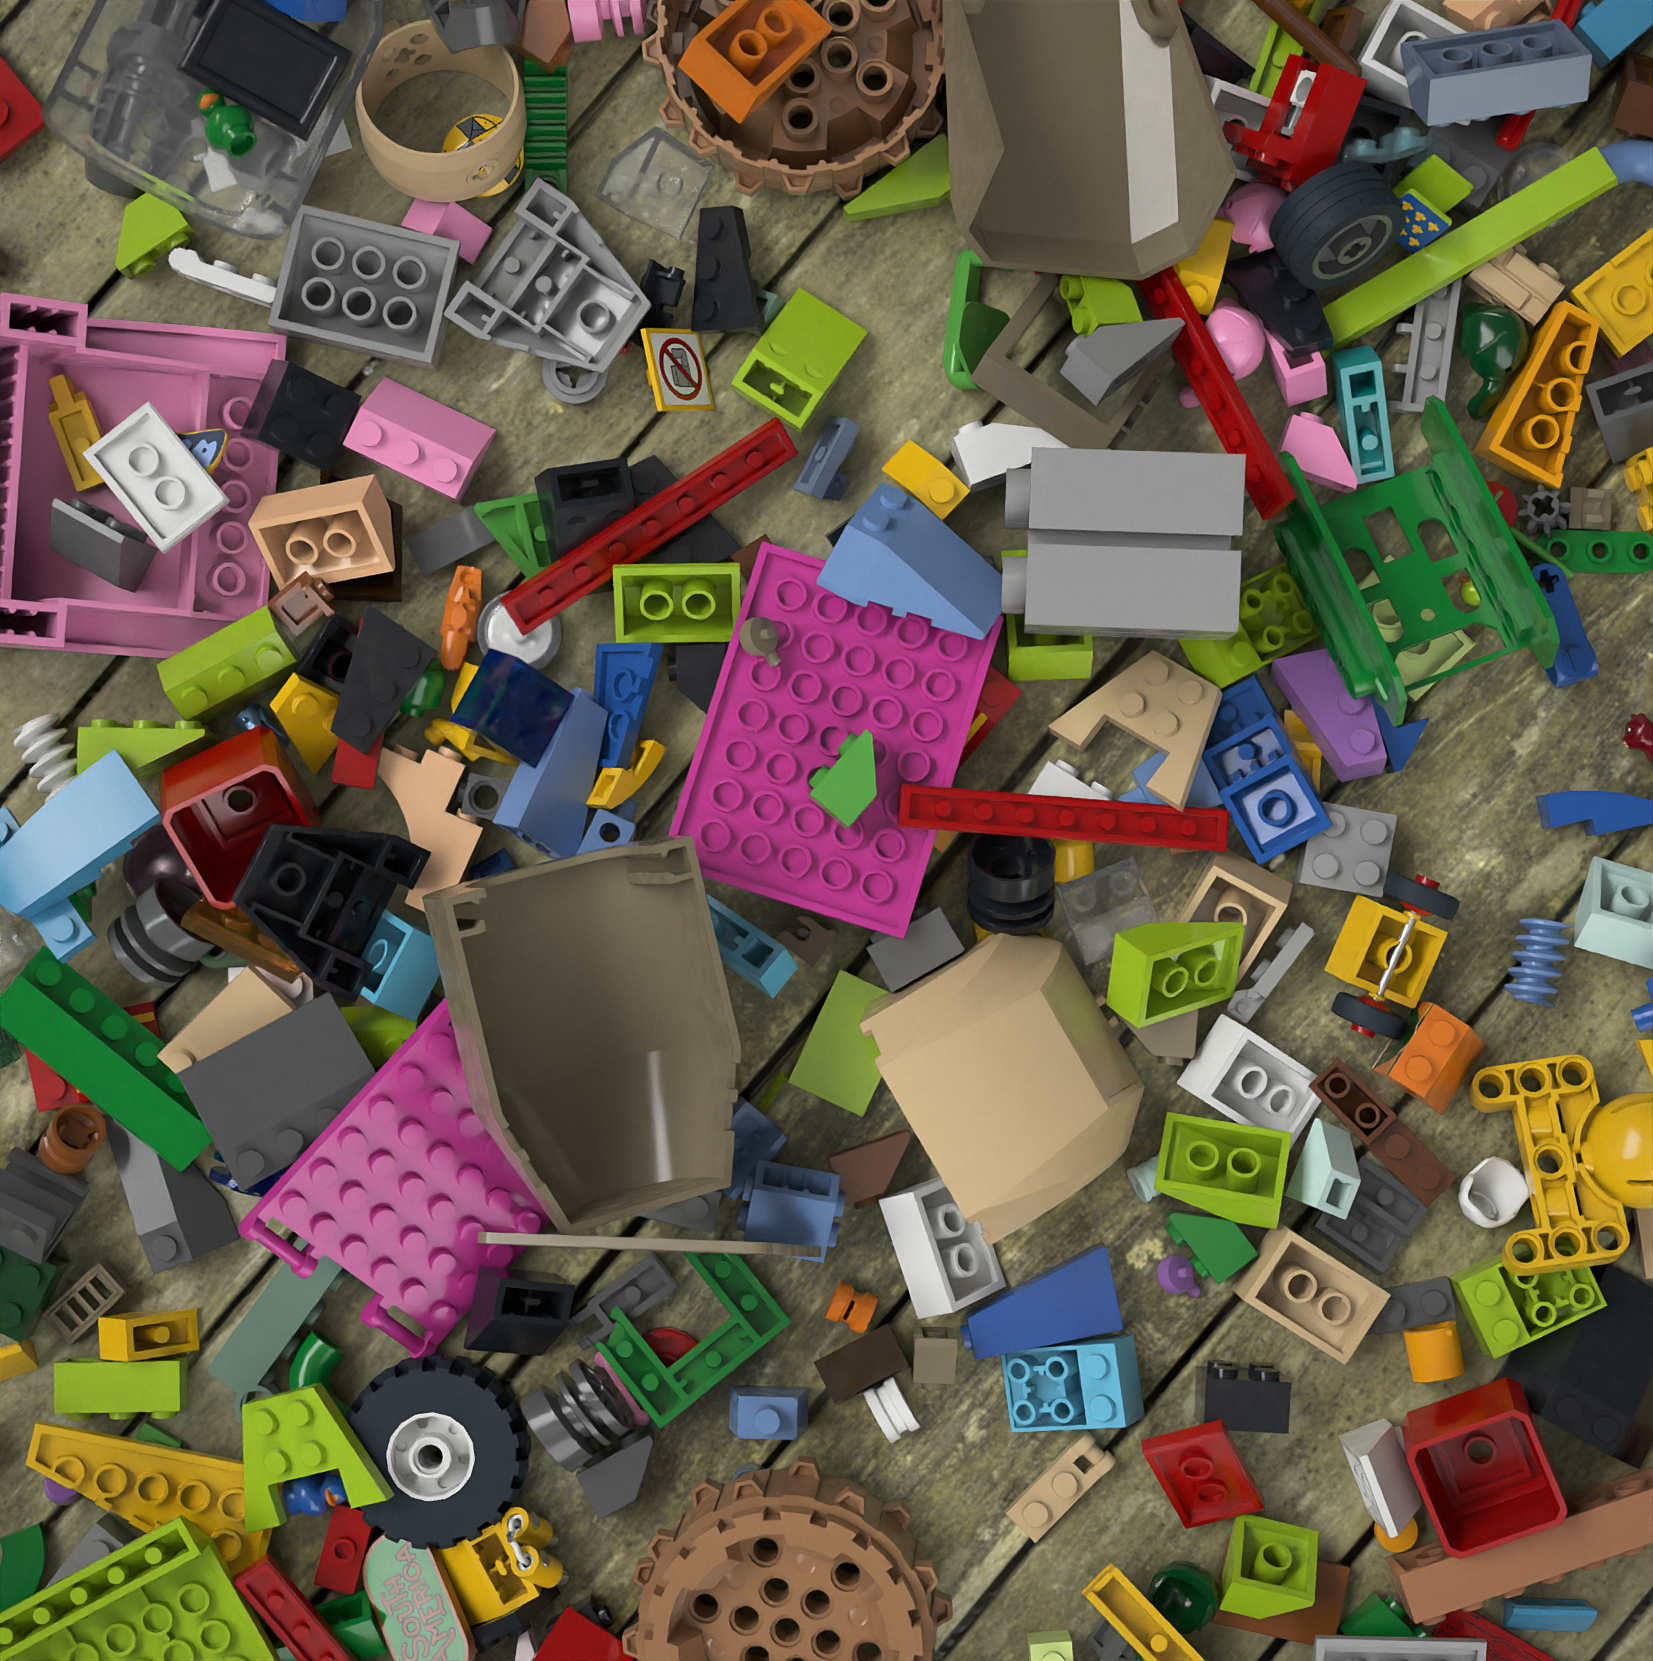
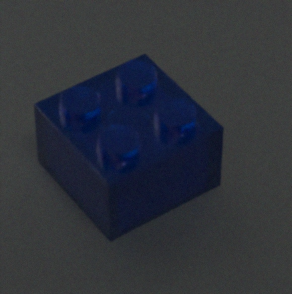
(512, 708)

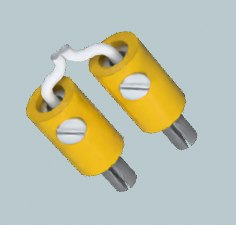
(527, 1560)

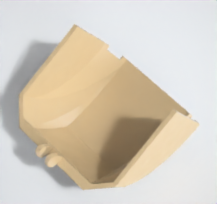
(1007, 1077)

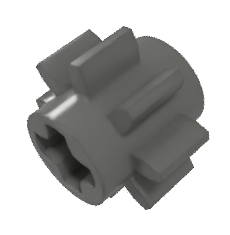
(1543, 500)

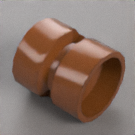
(72, 1138)

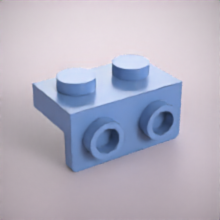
(754, 1140)

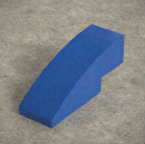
(1598, 810)

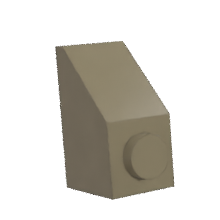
(1169, 1039)
(934, 1357)

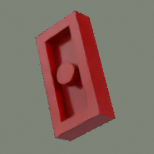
(343, 1550)

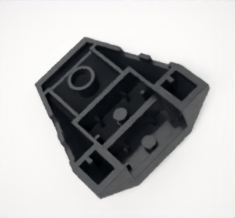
(324, 895)
(1597, 1371)

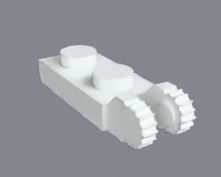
(223, 277)

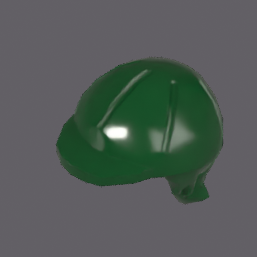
(1495, 348)
(1184, 1596)

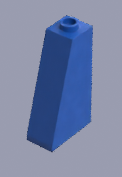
(1050, 1308)

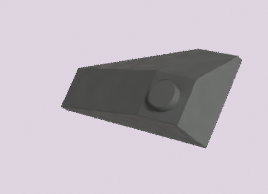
(172, 1210)

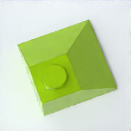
(1268, 1568)

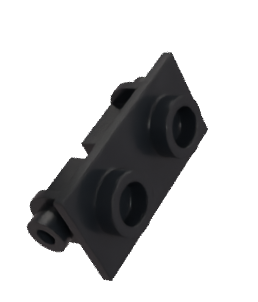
(661, 288)

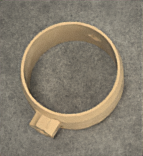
(449, 174)

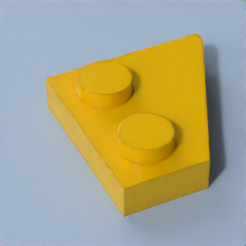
(307, 717)

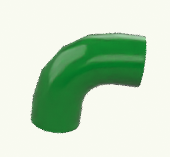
(315, 1364)

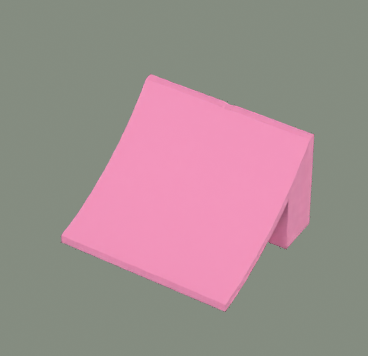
(197, 384)

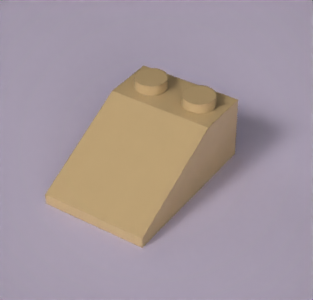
(1238, 892)
(233, 1013)
(1310, 1292)

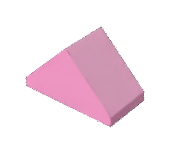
(449, 222)

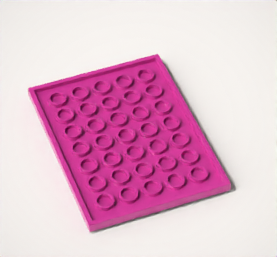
(781, 723)

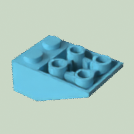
(1074, 1385)

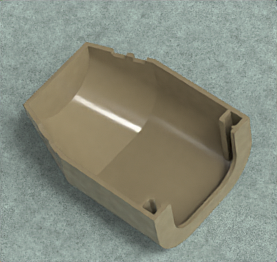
(595, 1026)

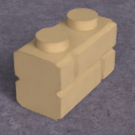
(1516, 284)

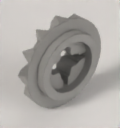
(562, 388)

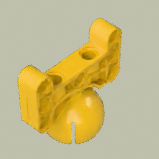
(1600, 1153)

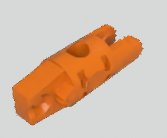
(461, 617)

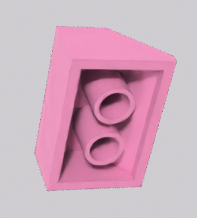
(419, 439)

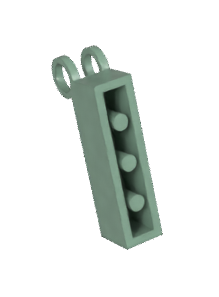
(272, 1328)

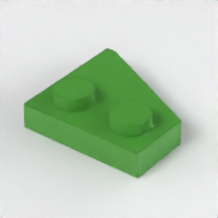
(519, 530)

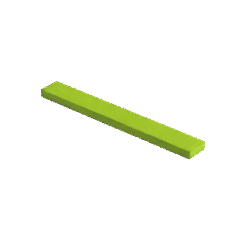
(1468, 247)

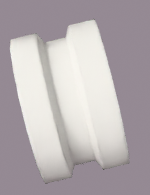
(891, 1409)

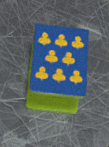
(1426, 197)

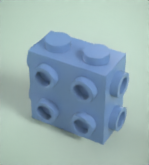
(791, 1207)

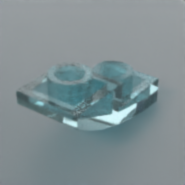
(1392, 147)

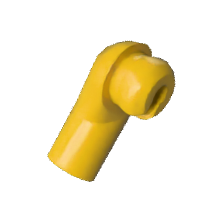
(443, 729)

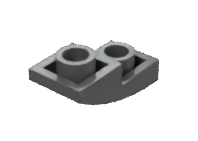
(449, 540)

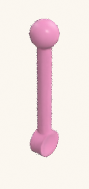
(641, 1416)

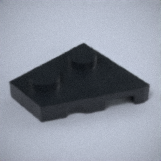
(512, 1623)

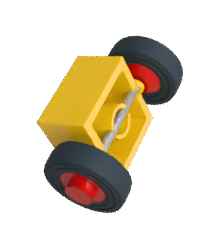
(1389, 953)

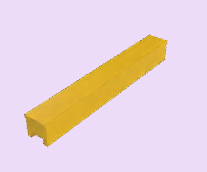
(1137, 1618)

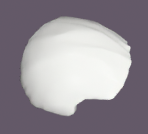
(1493, 1193)

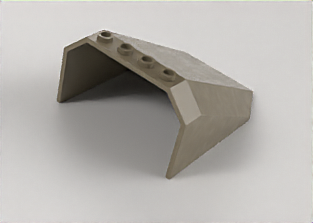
(1080, 135)

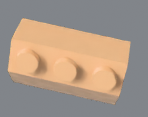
(327, 530)

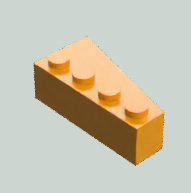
(1538, 408)

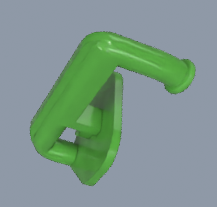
(970, 324)

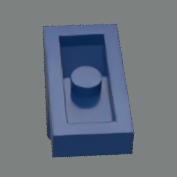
(1397, 740)

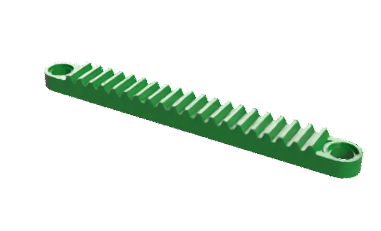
(546, 125)

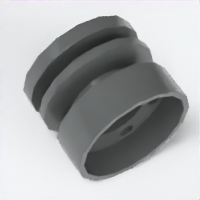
(151, 938)
(567, 1420)

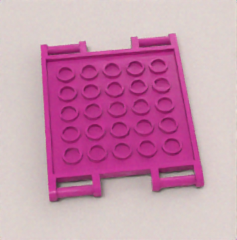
(404, 1192)

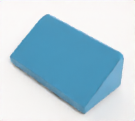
(1548, 1614)

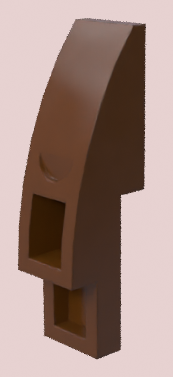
(1381, 1132)

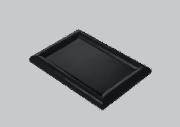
(265, 63)

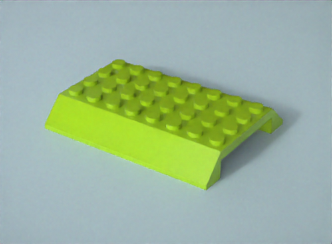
(143, 1602)

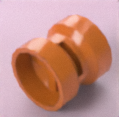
(851, 1307)

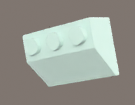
(1616, 913)

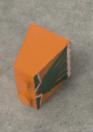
(1430, 1056)

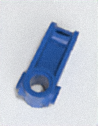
(1575, 655)

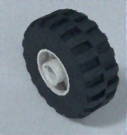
(474, 1426)

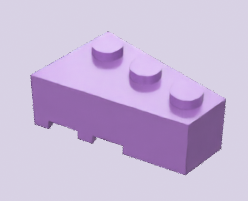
(1340, 726)

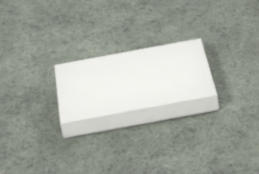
(156, 477)

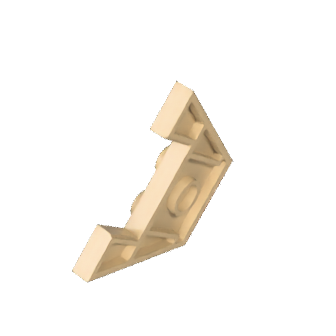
(1158, 706)

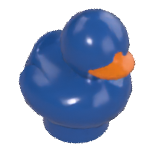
(313, 1493)

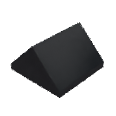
(330, 654)

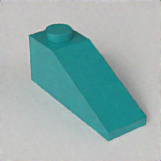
(1363, 412)

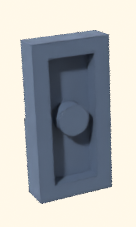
(820, 473)

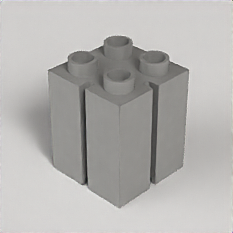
(1126, 543)

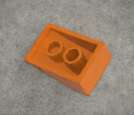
(752, 51)

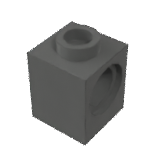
(469, 790)

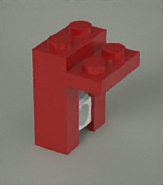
(1301, 123)

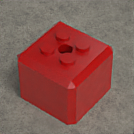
(220, 836)
(1490, 1497)

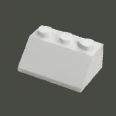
(939, 1250)

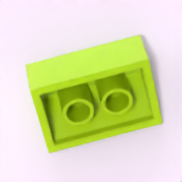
(676, 602)
(229, 667)

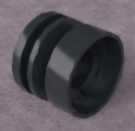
(1011, 883)

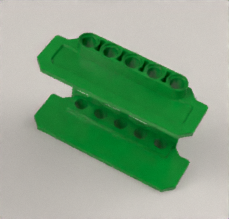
(1445, 492)

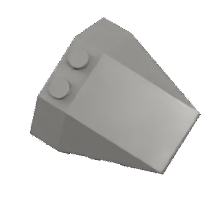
(552, 288)

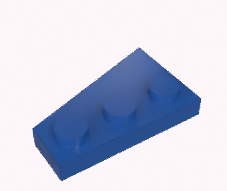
(623, 688)

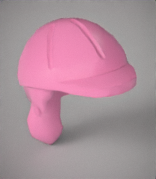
(1252, 211)
(1238, 340)

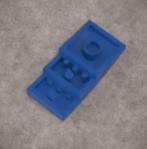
(1262, 773)

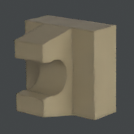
(1589, 509)

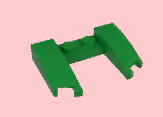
(672, 1390)

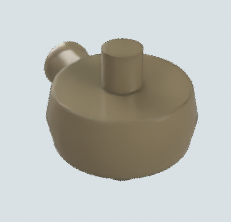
(760, 638)

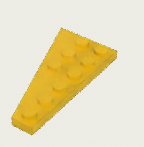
(153, 1484)

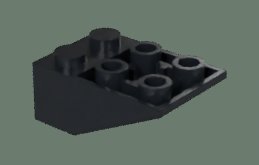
(581, 503)

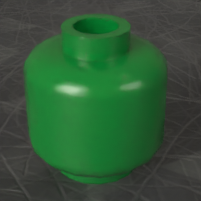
(427, 693)

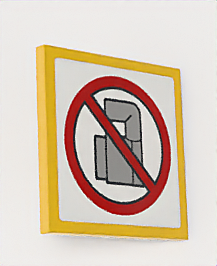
(677, 370)

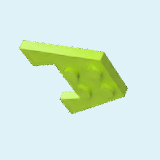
(299, 1437)

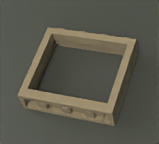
(1045, 405)

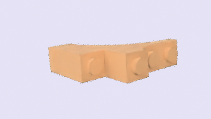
(426, 798)

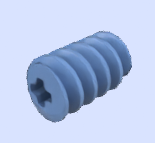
(1537, 960)

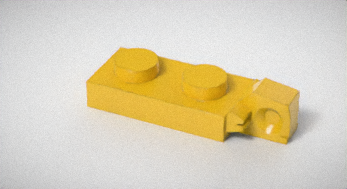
(76, 431)

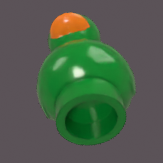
(227, 126)

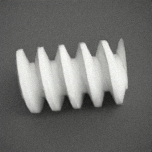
(47, 753)

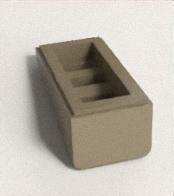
(113, 1282)

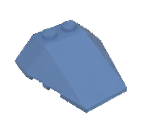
(913, 563)

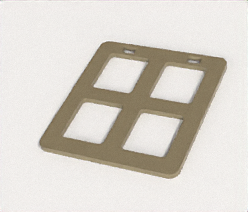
(649, 1244)

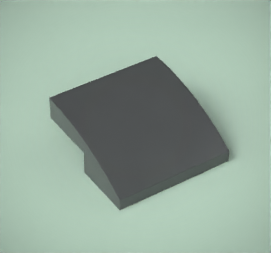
(1377, 1222)

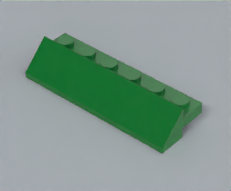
(102, 1055)

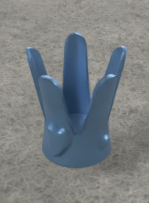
(255, 716)

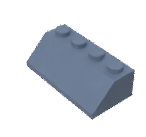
(1496, 72)

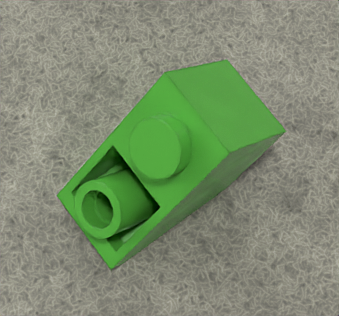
(850, 784)

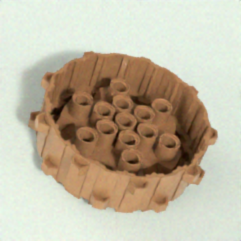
(851, 125)
(816, 1528)

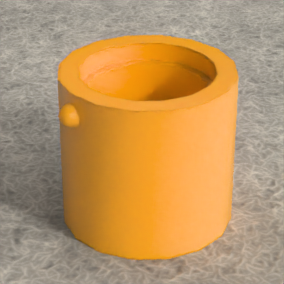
(1434, 1351)

